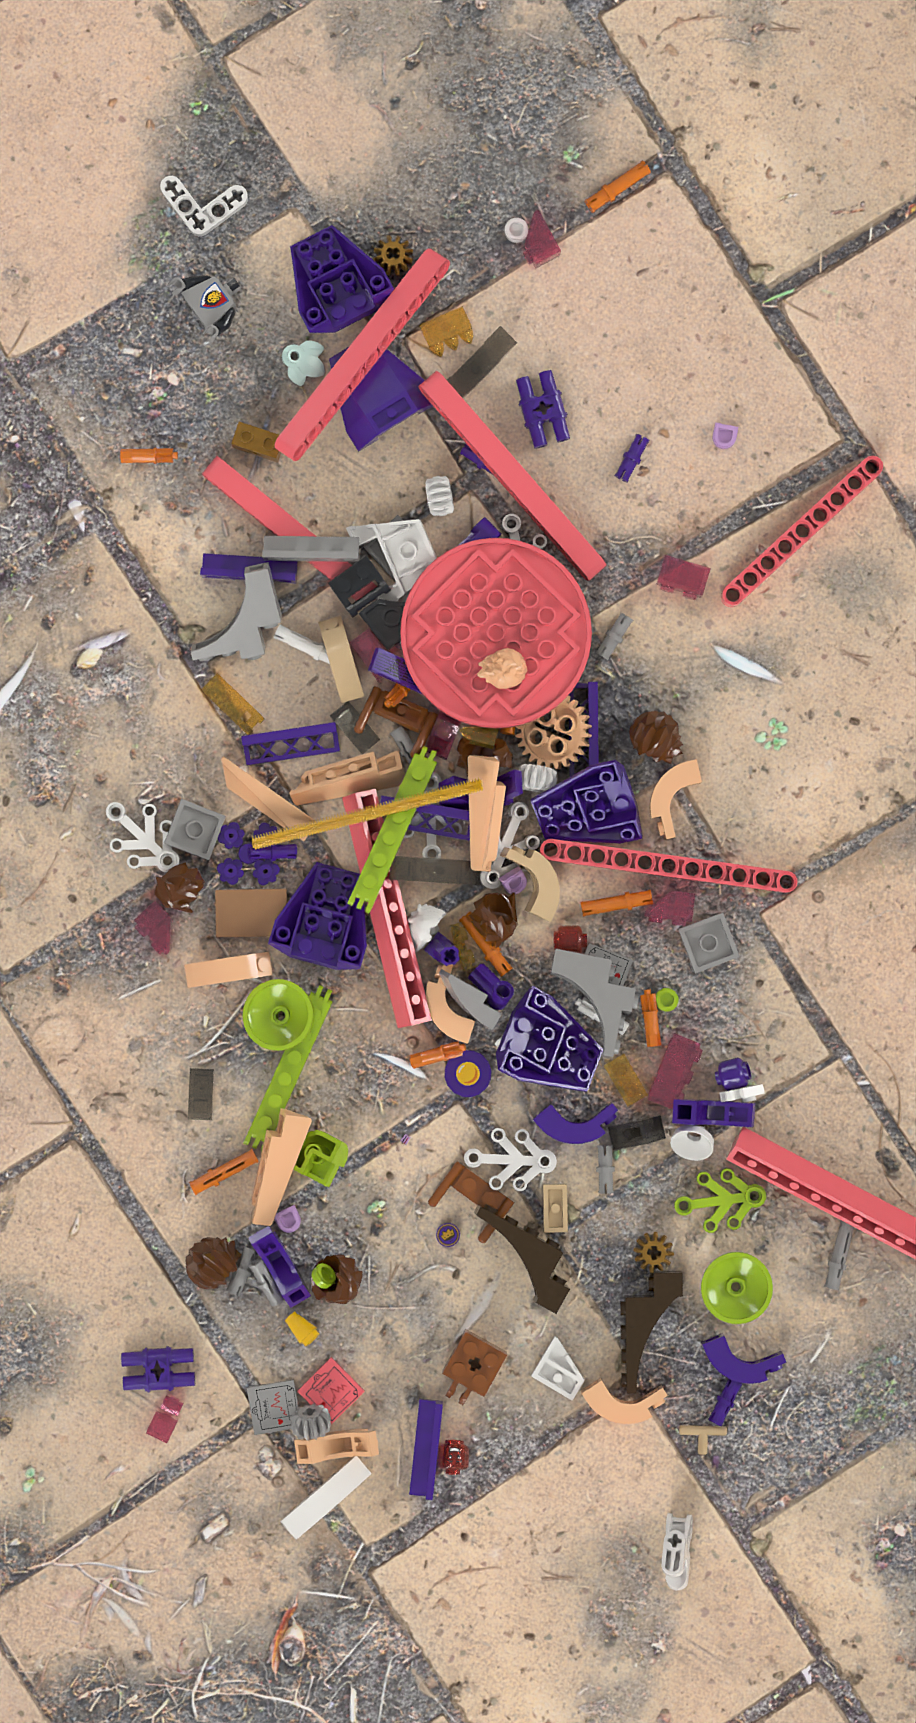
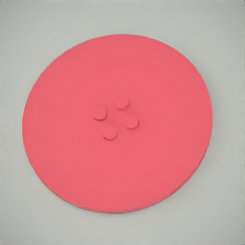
(489, 600)

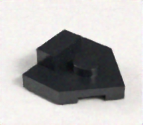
(384, 621)

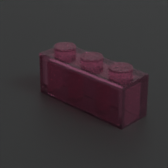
(674, 1070)

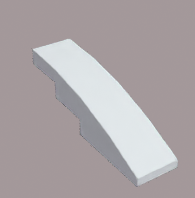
(325, 1497)

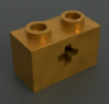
(256, 441)

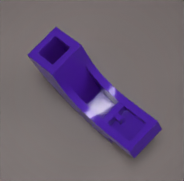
(511, 780)
(713, 1112)
(570, 1132)
(280, 1266)
(737, 1369)

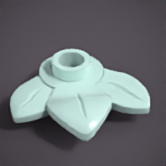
(307, 362)

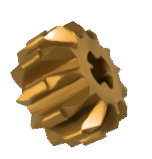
(393, 247)
(659, 1246)

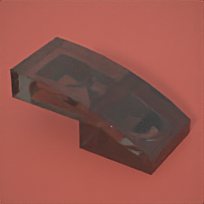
(346, 719)
(200, 1094)

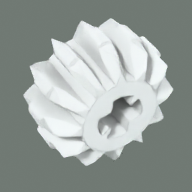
(439, 496)
(537, 777)

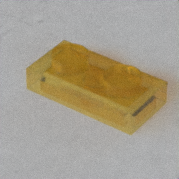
(625, 1080)

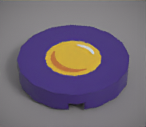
(468, 1074)

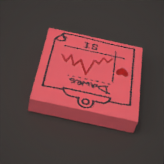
(331, 1388)

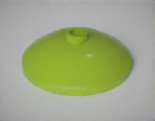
(262, 1012)
(746, 1302)

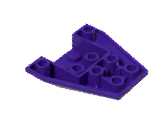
(336, 281)
(381, 399)
(590, 807)
(320, 923)
(547, 1045)

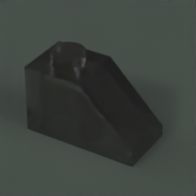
(637, 1132)

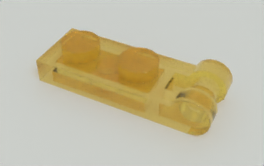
(232, 703)

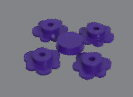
(236, 865)

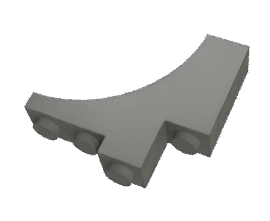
(244, 632)
(609, 1000)

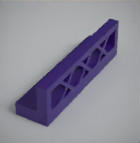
(233, 567)
(290, 734)
(593, 753)
(436, 810)
(426, 1448)

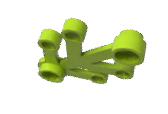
(723, 1200)

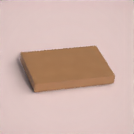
(248, 911)

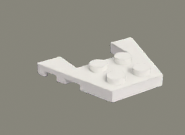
(405, 550)

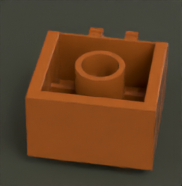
(460, 1370)

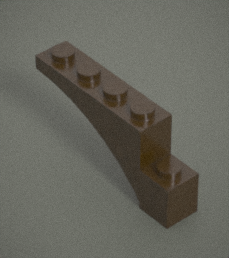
(536, 1254)
(641, 1316)

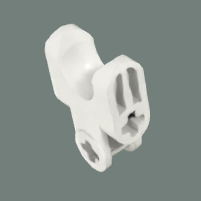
(676, 1551)

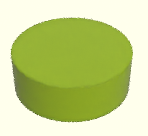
(666, 999)
(323, 1275)

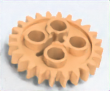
(545, 751)

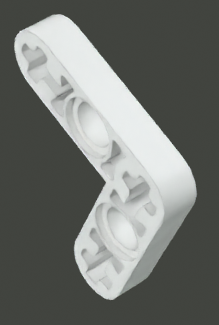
(205, 214)

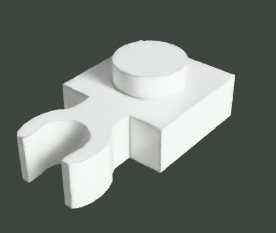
(746, 1094)

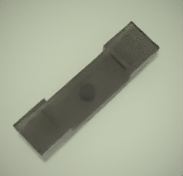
(482, 362)
(434, 870)

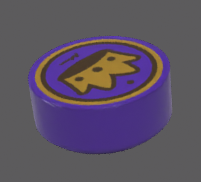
(448, 1234)

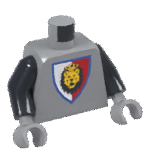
(209, 301)

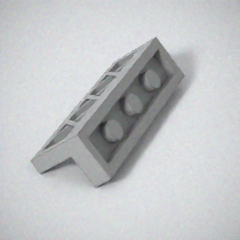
(311, 548)

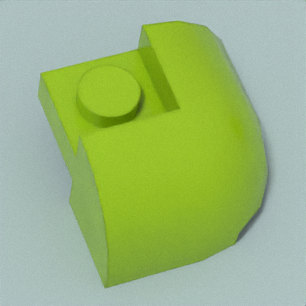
(321, 1157)

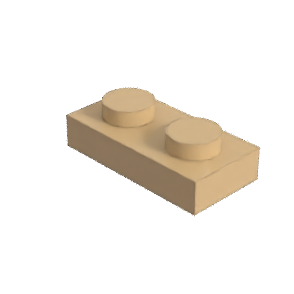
(555, 1208)

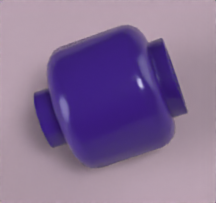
(733, 1074)

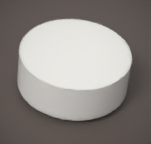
(516, 230)

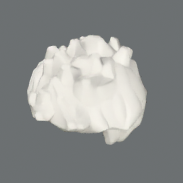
(424, 924)

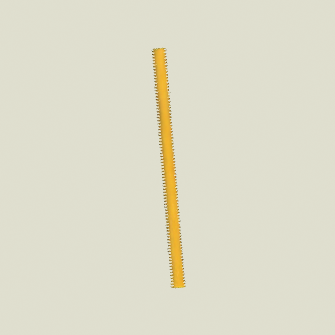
(362, 815)

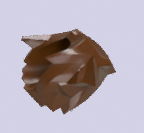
(656, 736)
(500, 752)
(179, 887)
(495, 917)
(211, 1262)
(346, 1283)

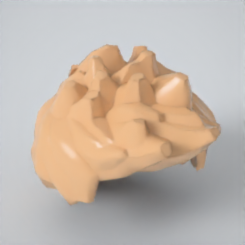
(503, 668)

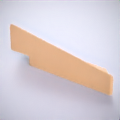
(349, 777)
(263, 797)
(485, 812)
(277, 1163)

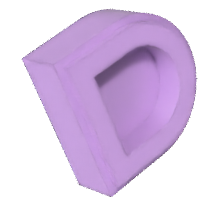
(724, 435)
(514, 881)
(288, 1219)

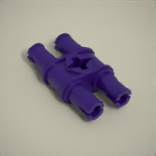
(535, 420)
(166, 1358)

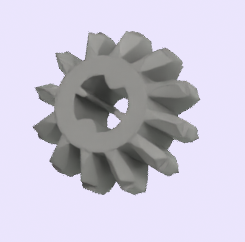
(310, 1422)

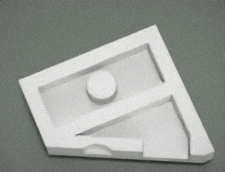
(558, 1370)

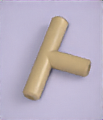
(702, 1432)

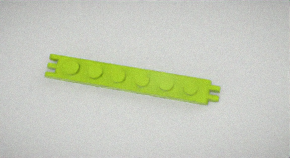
(392, 832)
(288, 1073)

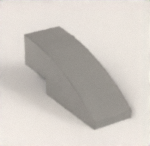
(470, 1000)

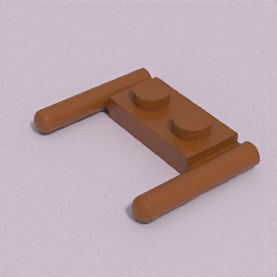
(404, 713)
(475, 1190)

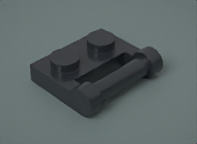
(354, 580)

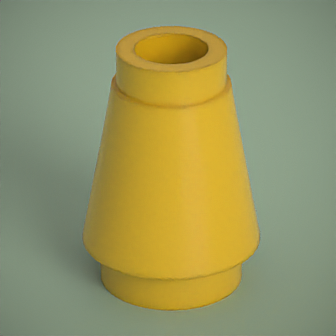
(302, 1329)

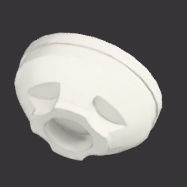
(690, 1146)

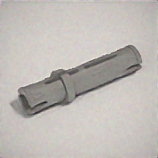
(839, 1256)

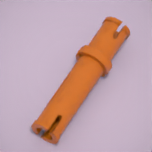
(610, 191)
(619, 902)
(491, 952)
(211, 1178)

